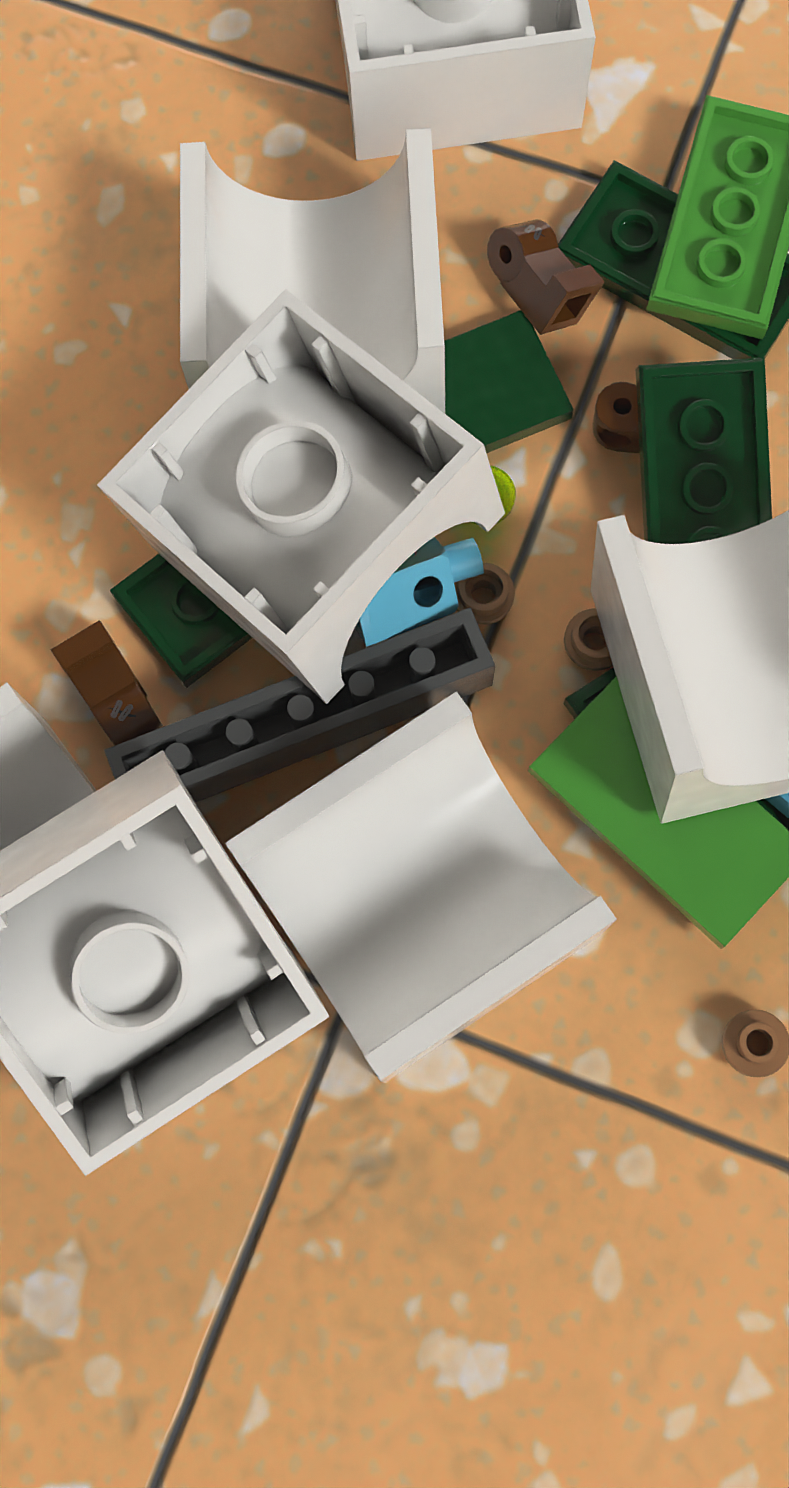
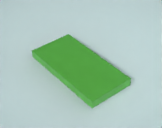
(728, 222)
(706, 865)

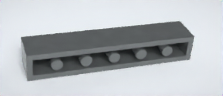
(293, 724)

